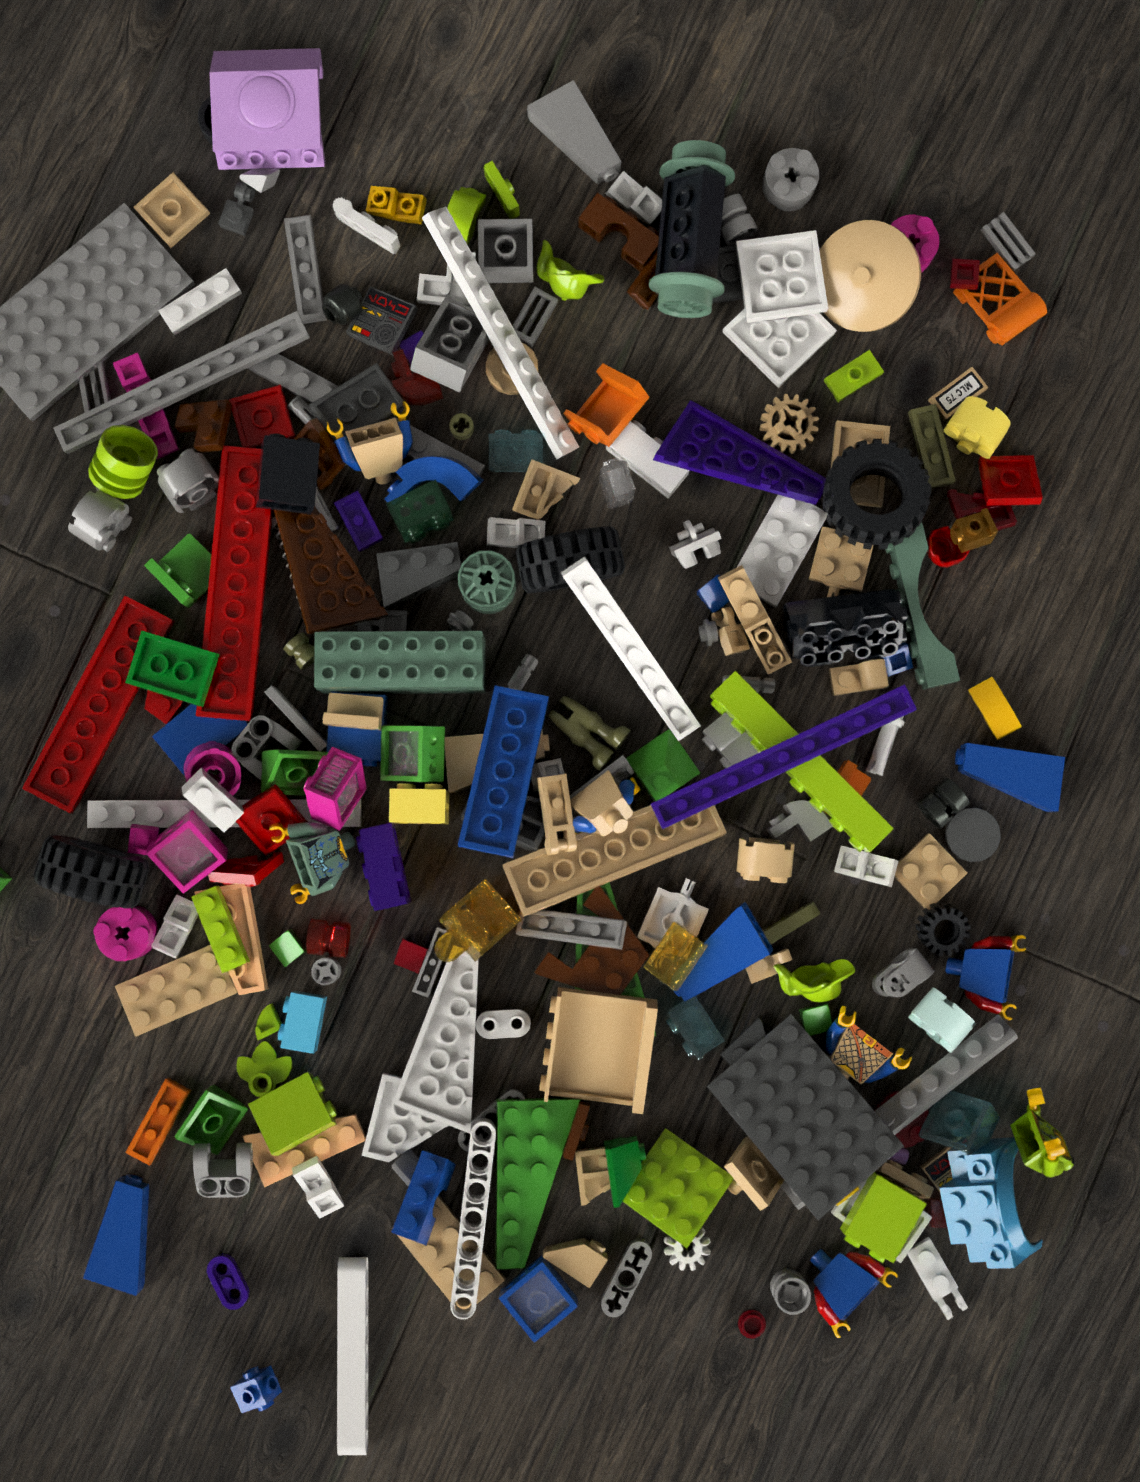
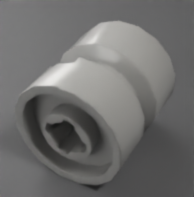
(735, 222)
(790, 1291)

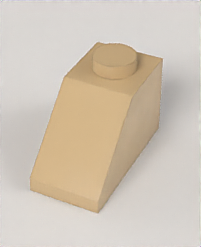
(578, 1259)

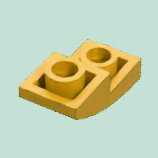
(396, 206)
(994, 708)

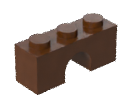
(605, 217)

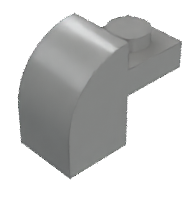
(804, 816)

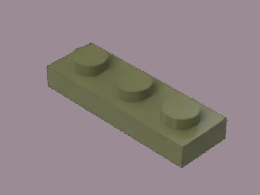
(931, 445)

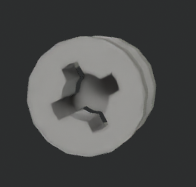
(323, 974)

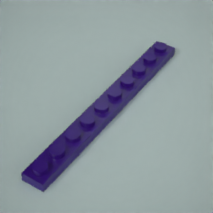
(783, 756)

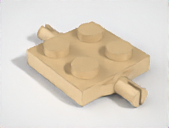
(839, 563)

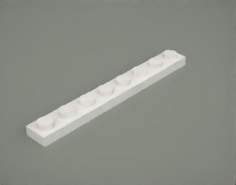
(630, 648)

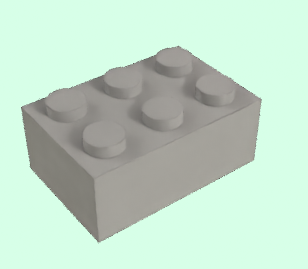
(450, 345)

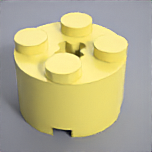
(977, 427)

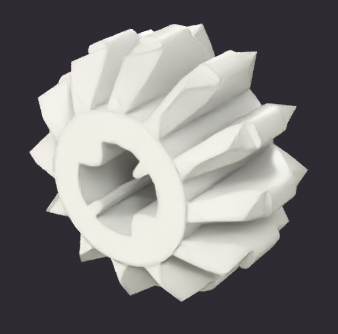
(676, 1250)

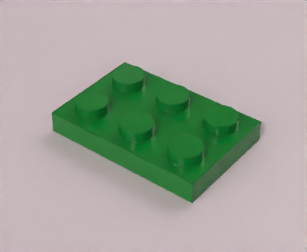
(172, 668)

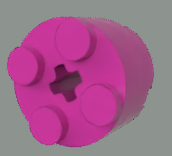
(922, 235)
(215, 756)
(110, 932)

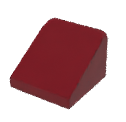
(410, 955)

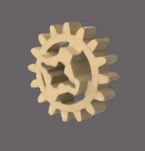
(783, 413)

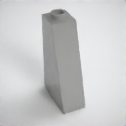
(575, 130)

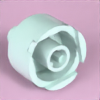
(942, 1020)

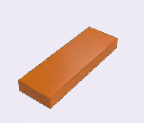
(158, 1121)

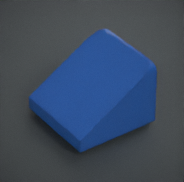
(713, 595)
(899, 661)

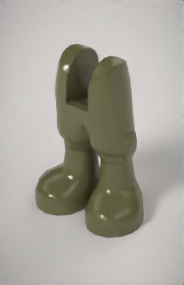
(579, 728)

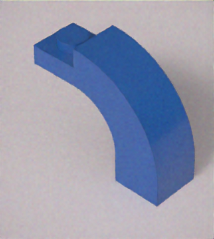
(446, 470)

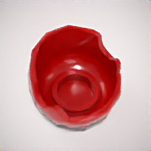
(942, 549)

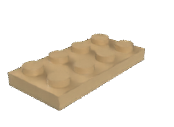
(174, 990)
(440, 1253)

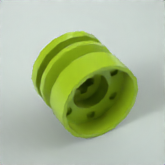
(122, 461)

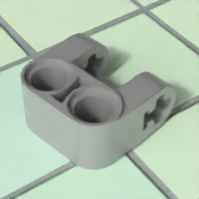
(260, 743)
(906, 970)
(222, 1176)

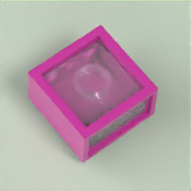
(335, 788)
(187, 851)

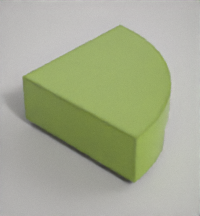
(267, 1022)

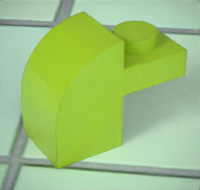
(465, 208)

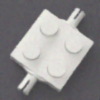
(668, 908)

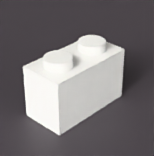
(212, 799)

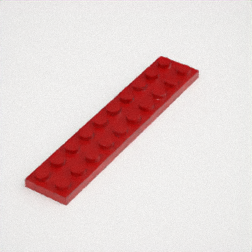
(236, 586)

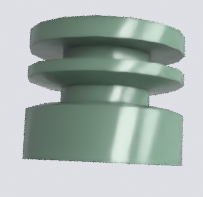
(491, 597)

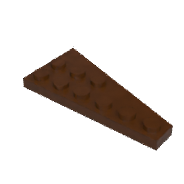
(324, 574)

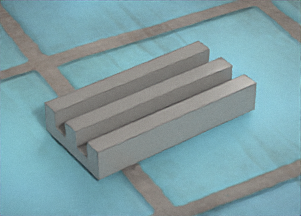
(1014, 234)
(544, 297)
(104, 384)

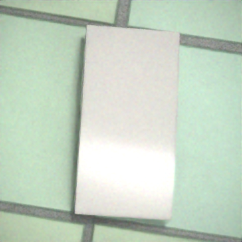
(635, 198)
(512, 532)
(866, 866)
(176, 927)
(318, 1186)

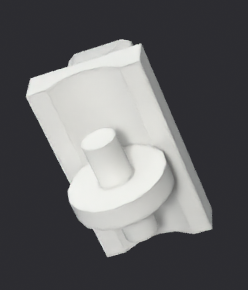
(707, 540)

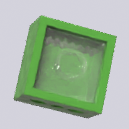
(412, 753)

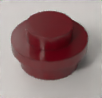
(751, 1323)

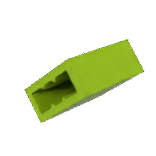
(293, 1113)
(882, 1218)

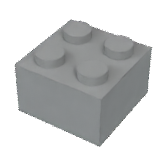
(506, 250)

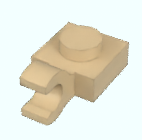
(731, 635)
(764, 967)

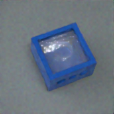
(538, 1298)

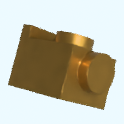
(973, 531)

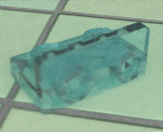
(514, 451)
(695, 1027)

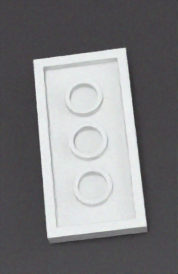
(781, 546)

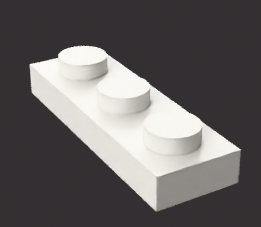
(200, 301)

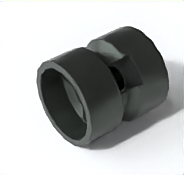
(943, 802)

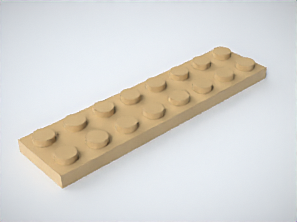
(548, 879)

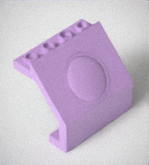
(266, 108)

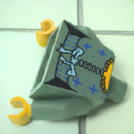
(317, 855)

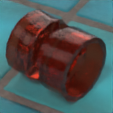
(328, 938)

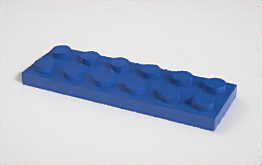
(503, 771)

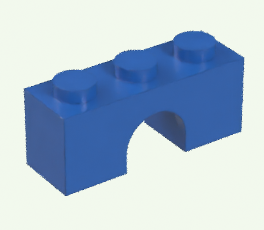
(416, 1212)

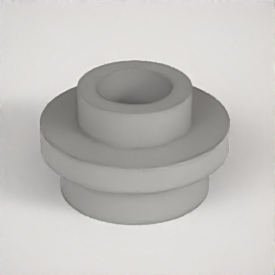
(708, 632)

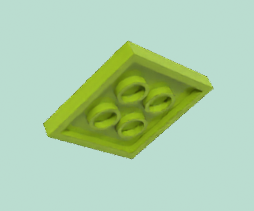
(677, 1188)

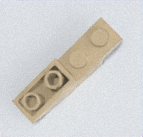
(754, 619)

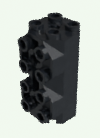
(859, 622)

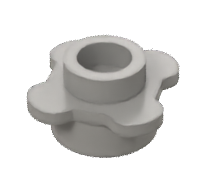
(460, 621)

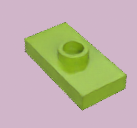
(503, 190)
(853, 376)

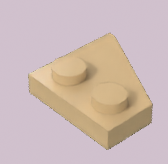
(592, 1173)

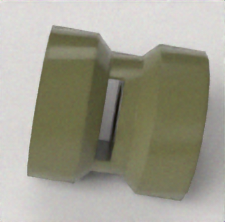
(301, 649)

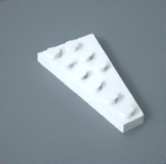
(442, 1060)

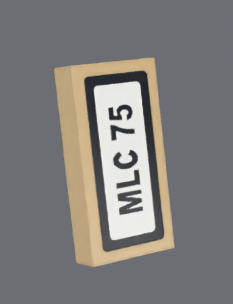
(954, 393)

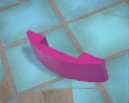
(132, 375)

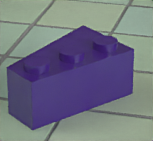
(383, 866)

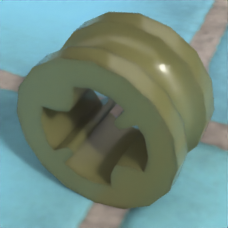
(467, 433)

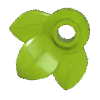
(264, 1065)

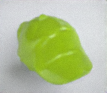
(562, 277)
(816, 982)

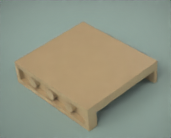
(599, 1047)

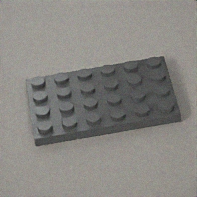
(805, 1116)

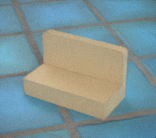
(354, 711)

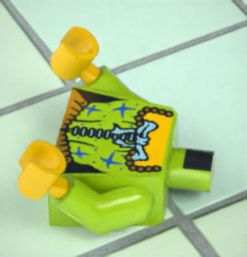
(1039, 1142)

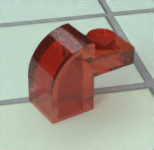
(413, 387)

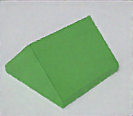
(288, 769)
(212, 1119)

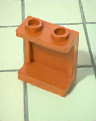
(608, 407)

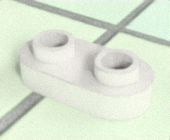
(503, 1023)

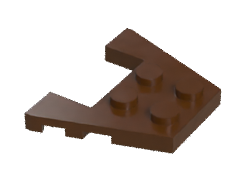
(599, 967)

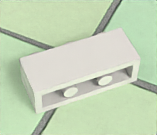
(639, 450)

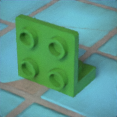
(184, 570)

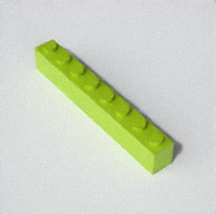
(815, 777)

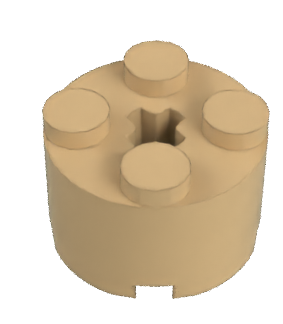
(765, 859)

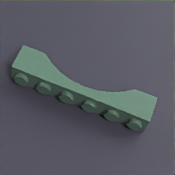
(934, 661)

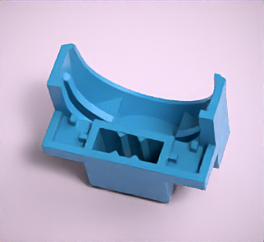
(983, 1207)

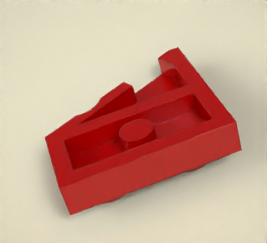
(245, 870)

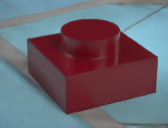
(964, 274)

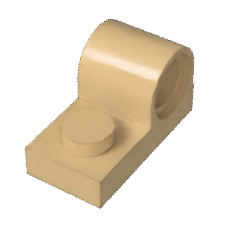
(859, 677)

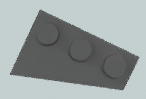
(416, 571)

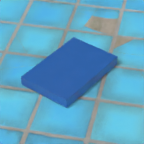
(189, 731)

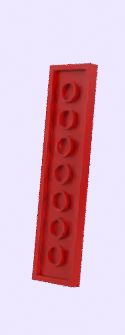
(93, 709)

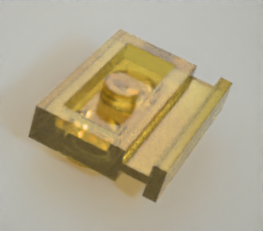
(675, 956)

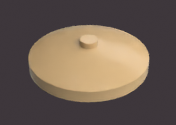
(869, 275)

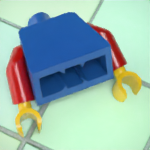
(987, 972)
(845, 1284)

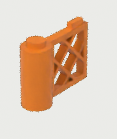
(1011, 317)

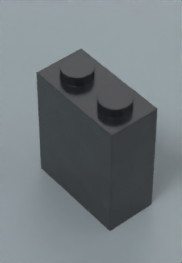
(288, 474)

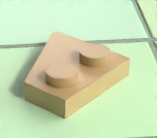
(542, 489)

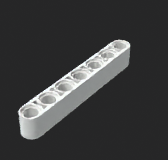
(471, 1231)
(352, 1356)

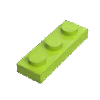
(220, 929)

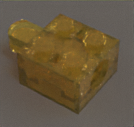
(473, 926)

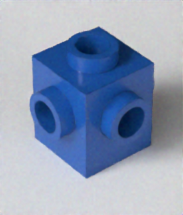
(262, 1387)

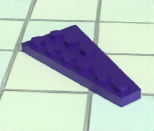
(721, 450)

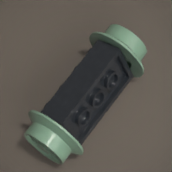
(691, 229)

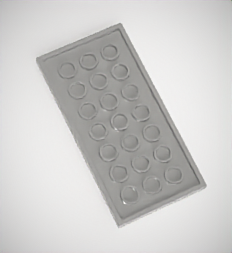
(84, 309)

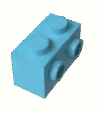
(302, 1021)

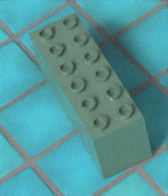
(400, 662)

